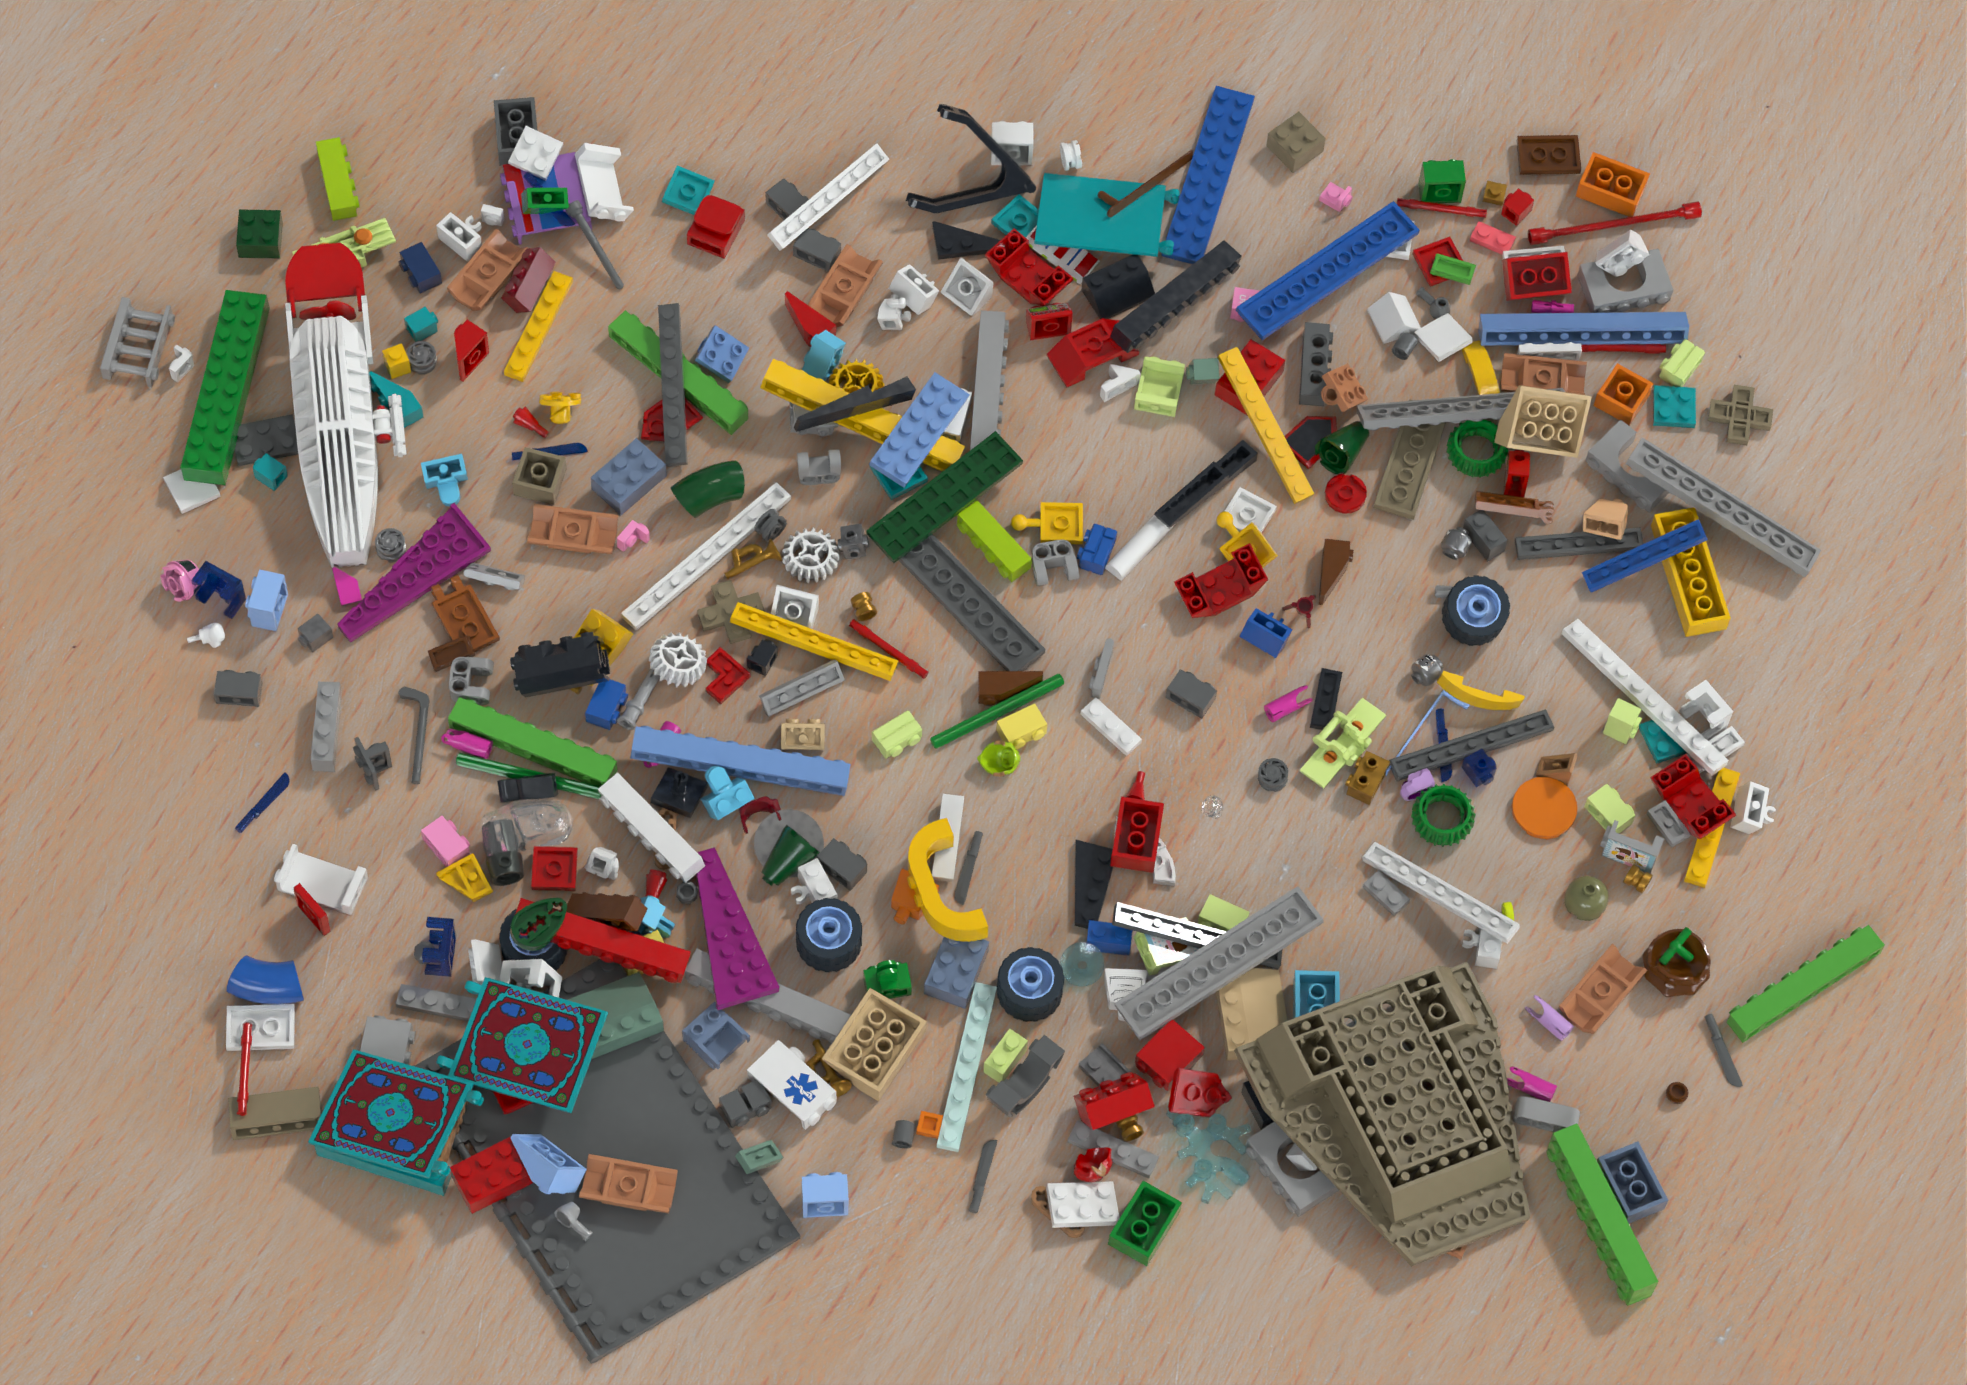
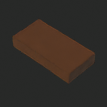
(443, 655)

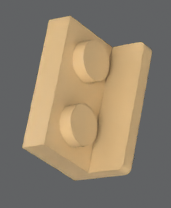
(803, 735)

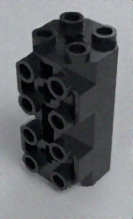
(561, 665)

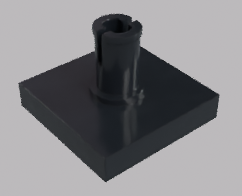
(679, 792)

